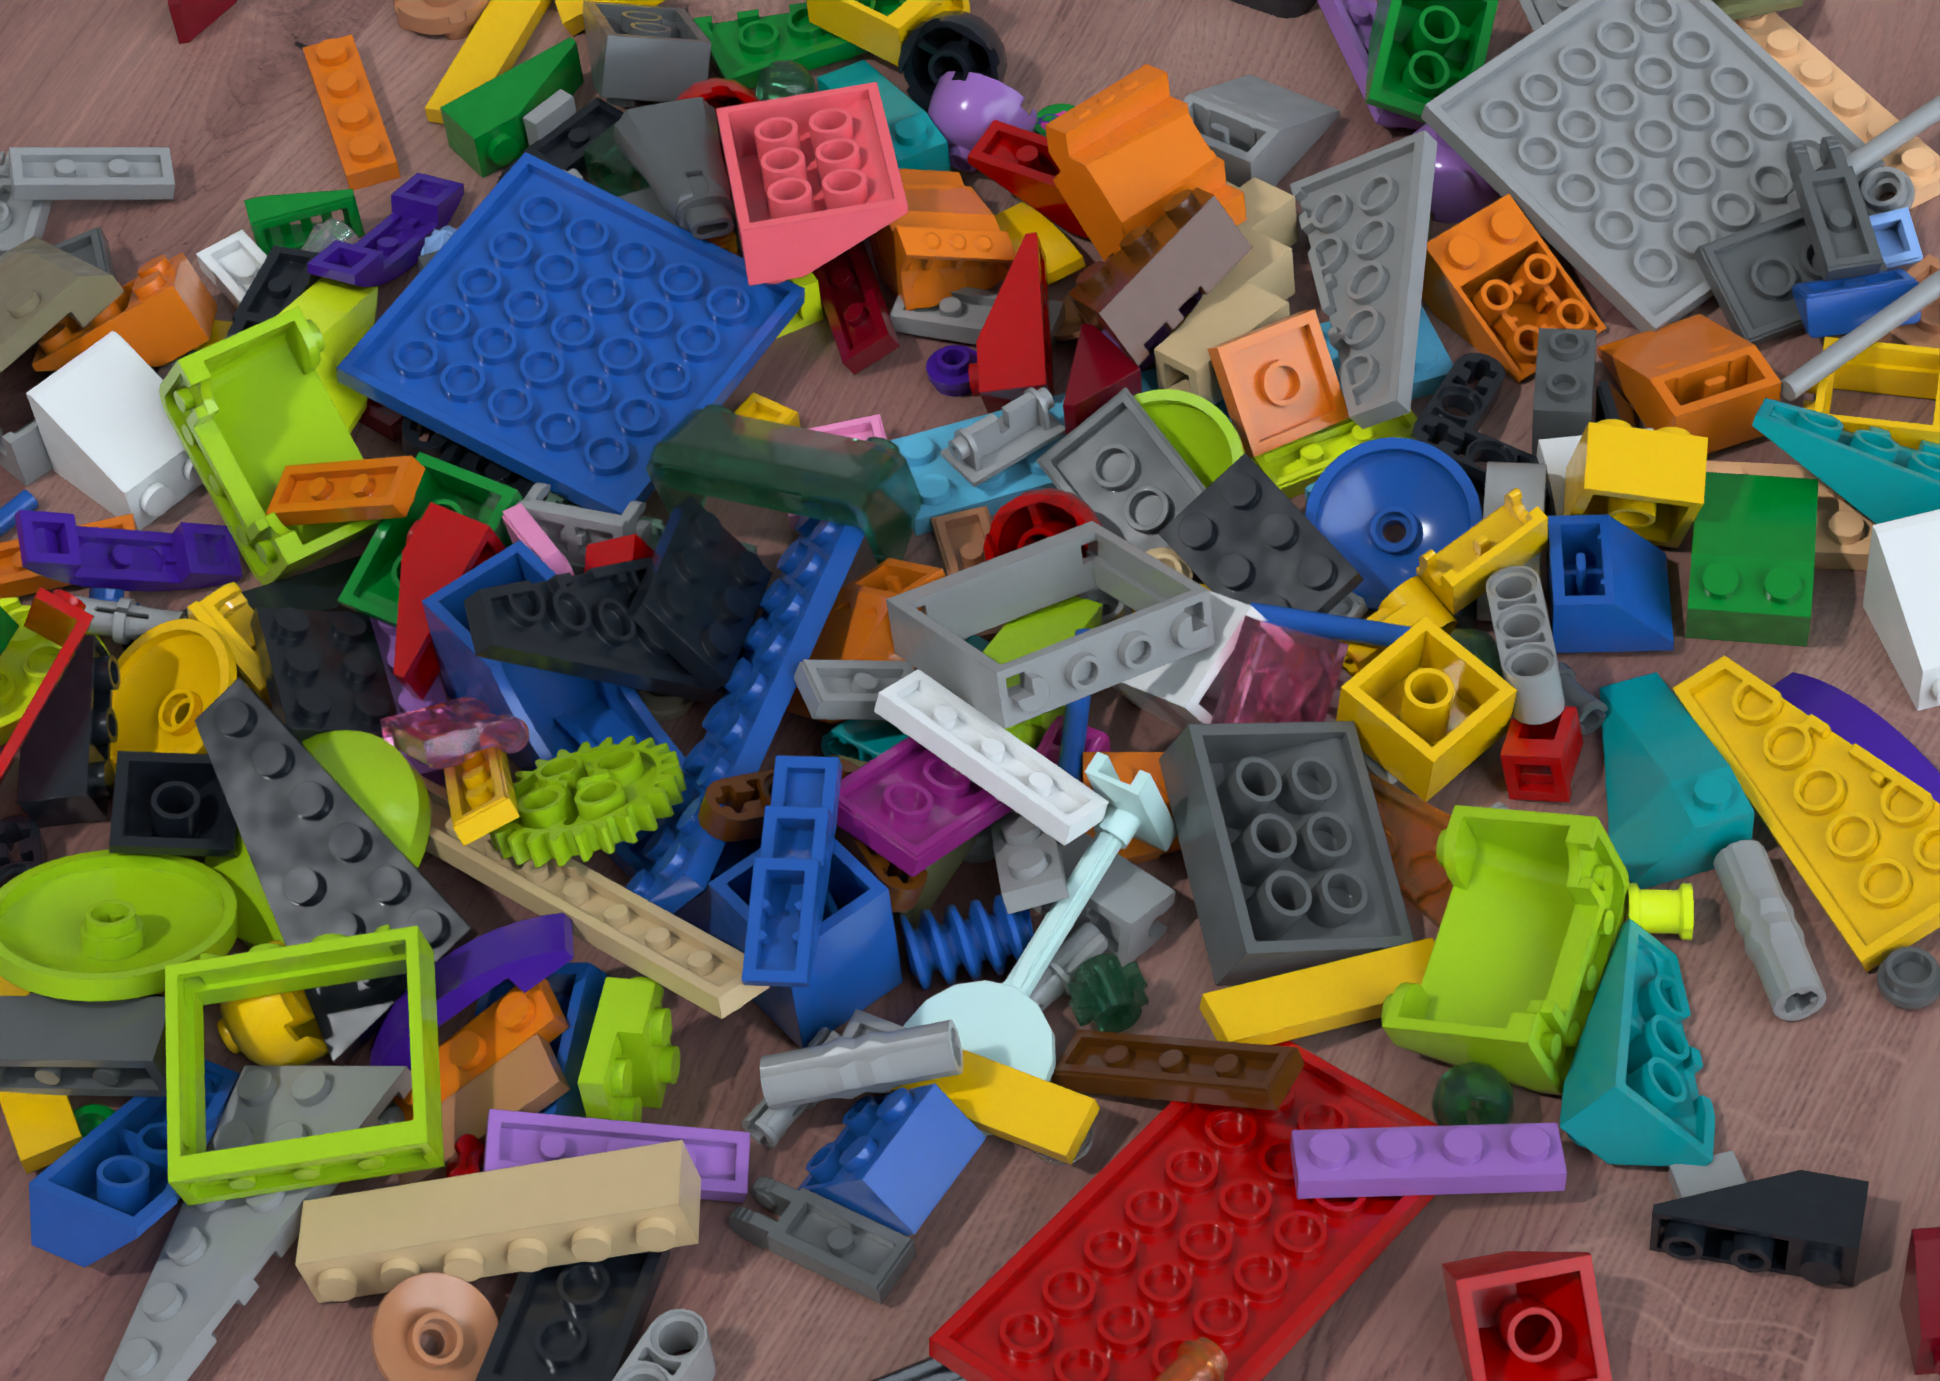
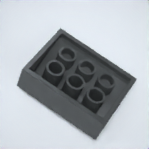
(1282, 846)

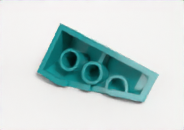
(912, 132)
(1861, 466)
(1666, 785)
(1633, 1072)

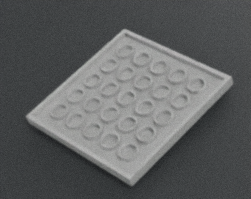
(1637, 141)

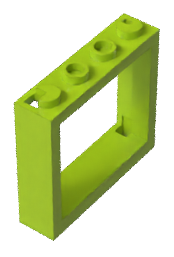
(314, 1159)

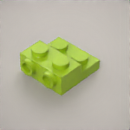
(628, 1051)

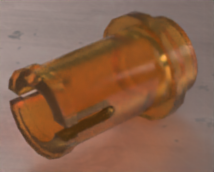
(1196, 1362)

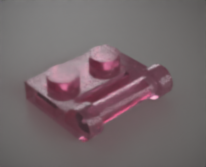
(451, 729)

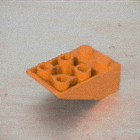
(1500, 285)
(158, 315)
(1694, 379)
(860, 619)

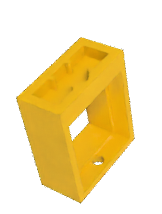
(873, 30)
(1890, 371)

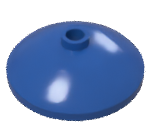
(1386, 486)

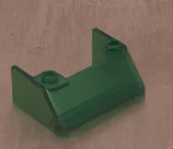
(790, 472)

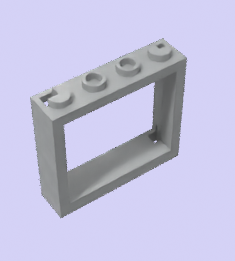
(1168, 623)

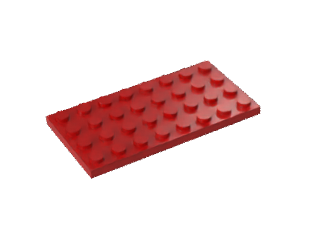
(1186, 1242)

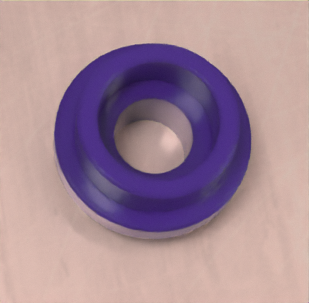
(949, 369)

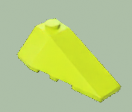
(343, 317)

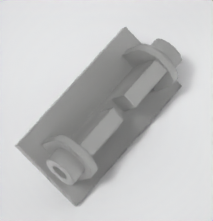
(1000, 442)

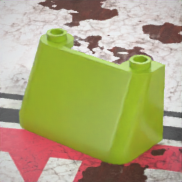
(245, 416)
(1517, 944)

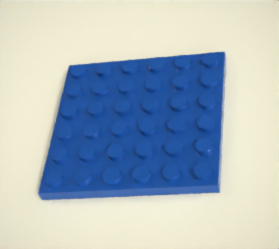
(568, 335)

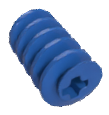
(965, 941)

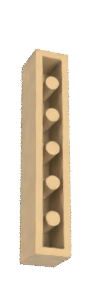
(501, 1221)

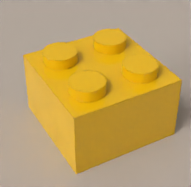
(1638, 478)
(1426, 708)

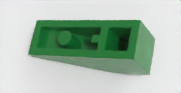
(488, 121)

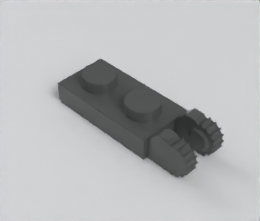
(1834, 211)
(825, 1238)

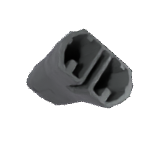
(682, 160)

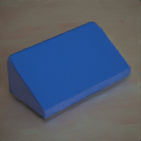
(1846, 303)

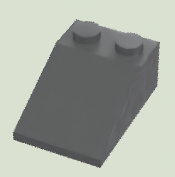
(643, 52)

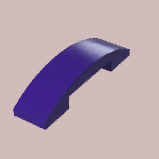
(397, 241)
(127, 559)
(1861, 726)
(519, 951)

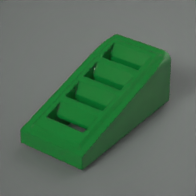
(272, 216)

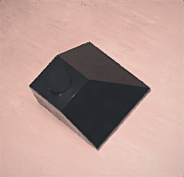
(170, 806)

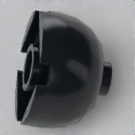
(949, 44)

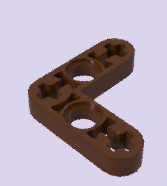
(743, 819)

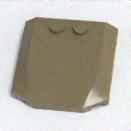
(42, 288)

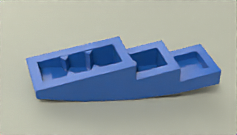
(792, 872)

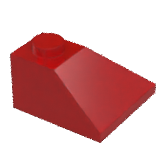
(1527, 1317)

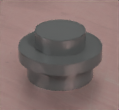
(1909, 978)

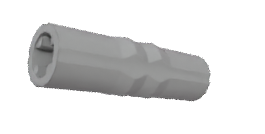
(1769, 930)
(861, 1064)

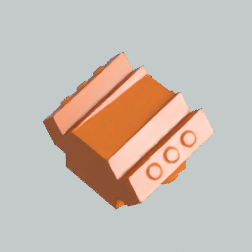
(1130, 155)
(941, 242)

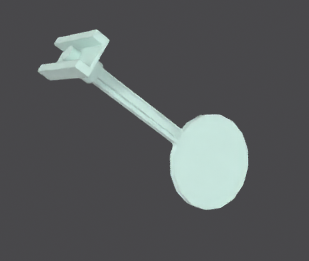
(1000, 1017)

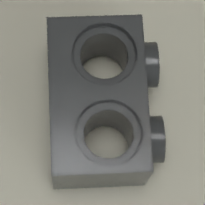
(1563, 383)

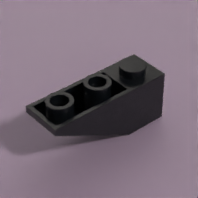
(67, 752)
(1777, 1224)

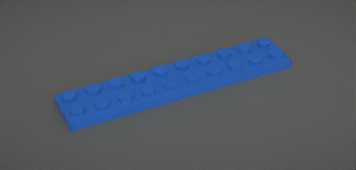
(749, 714)

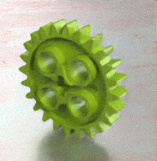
(590, 800)

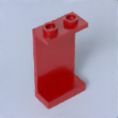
(64, 622)

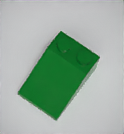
(1424, 50)
(1753, 560)
(376, 578)

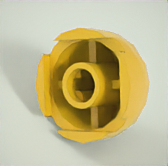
(273, 1029)

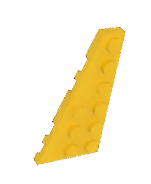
(1837, 812)

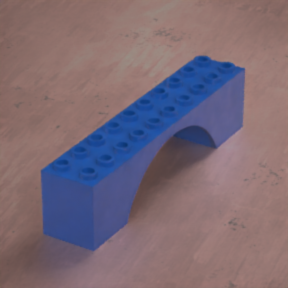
(857, 937)

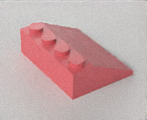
(809, 178)

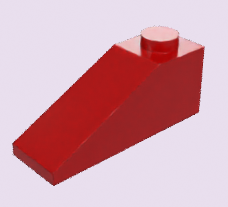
(1026, 169)
(1016, 336)
(435, 554)

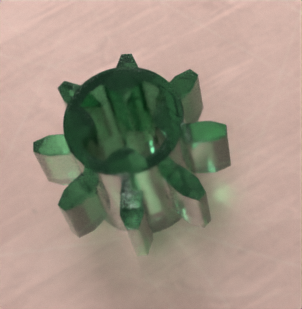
(1108, 993)

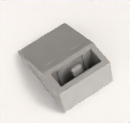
(1258, 126)

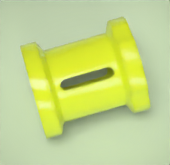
(1662, 910)

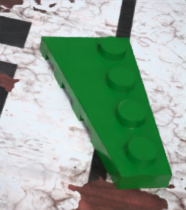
(753, 42)

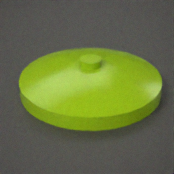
(377, 780)
(111, 923)

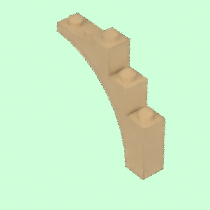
(1242, 301)

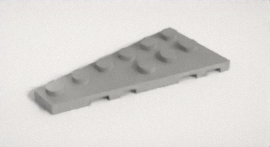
(1369, 265)
(225, 1243)

